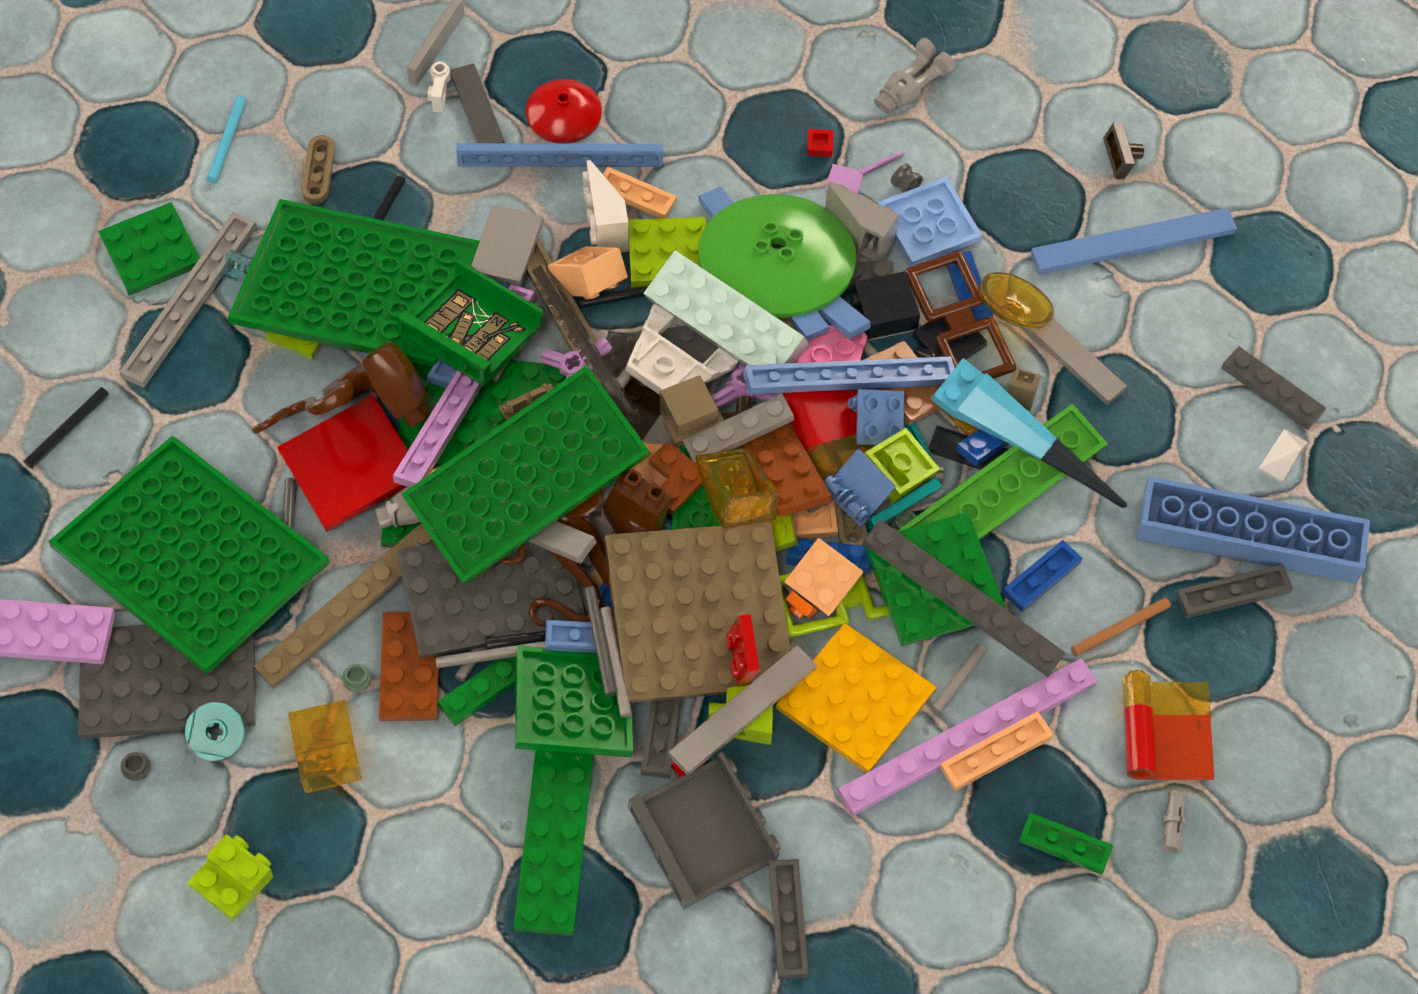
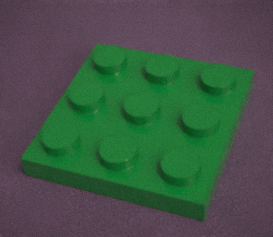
(149, 248)

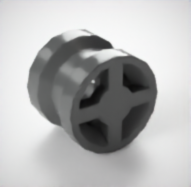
(906, 178)

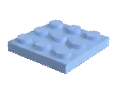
(932, 222)

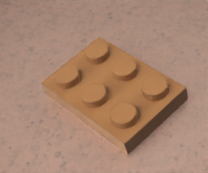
(916, 399)

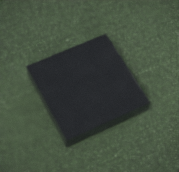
(961, 347)

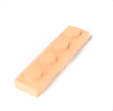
(996, 751)

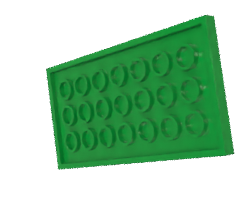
(525, 474)

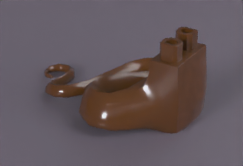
(383, 372)
(629, 508)

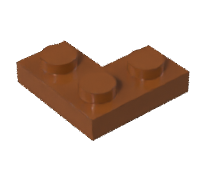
(681, 475)

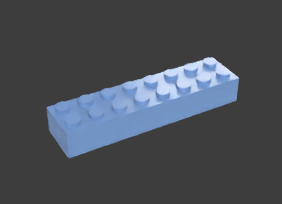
(1253, 529)

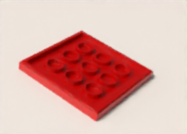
(346, 462)

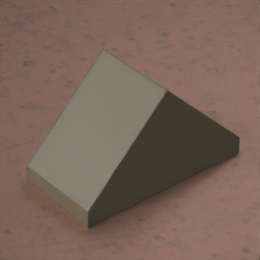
(1024, 387)

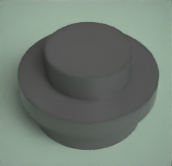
(135, 766)

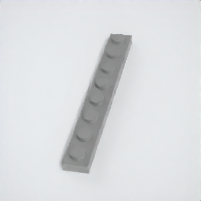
(186, 301)

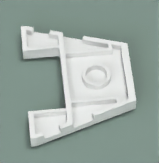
(663, 364)

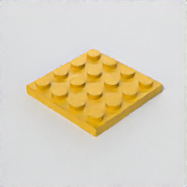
(857, 698)

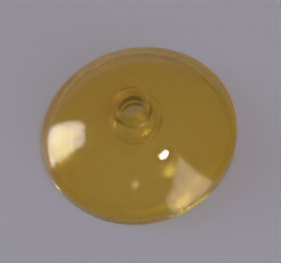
(1016, 301)

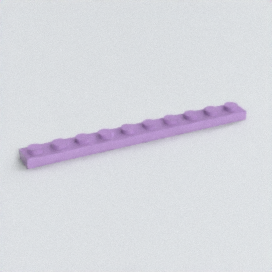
(442, 422)
(928, 756)

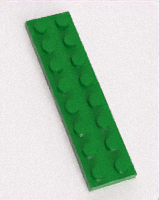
(554, 843)

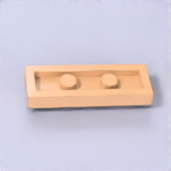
(640, 194)

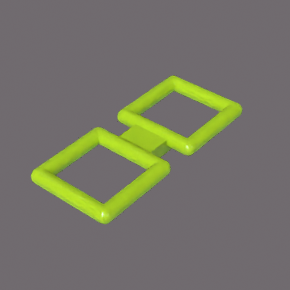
(857, 597)

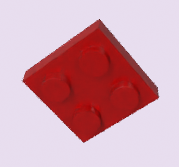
(742, 644)

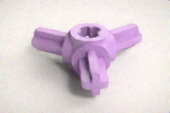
(571, 361)
(735, 388)

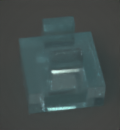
(236, 265)

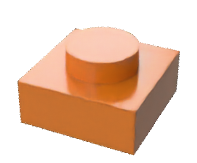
(800, 606)

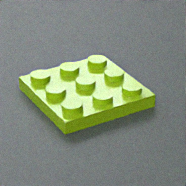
(655, 241)

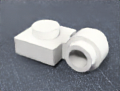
(440, 76)

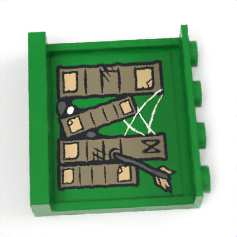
(472, 324)

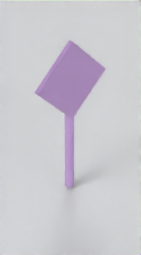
(852, 177)

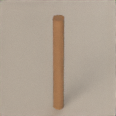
(1120, 627)

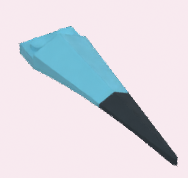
(987, 406)

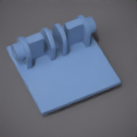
(878, 414)
(859, 487)

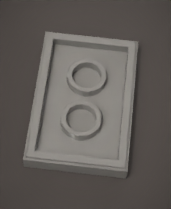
(507, 244)

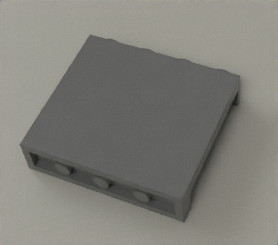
(704, 831)

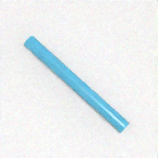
(226, 139)

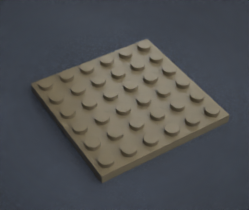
(680, 597)

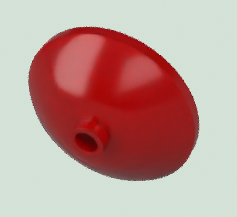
(567, 119)

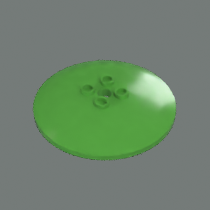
(786, 281)

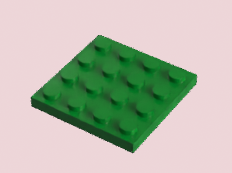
(914, 610)
(565, 705)

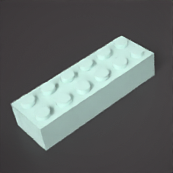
(723, 315)

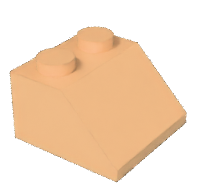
(590, 270)

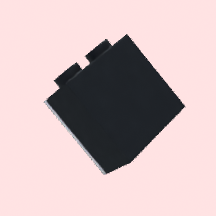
(887, 304)

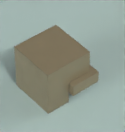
(688, 409)

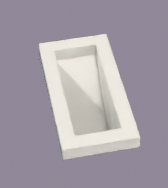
(1283, 456)

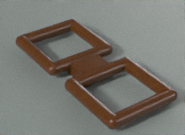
(959, 315)

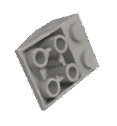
(868, 222)

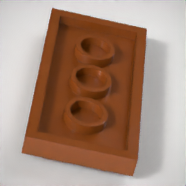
(789, 470)
(406, 683)

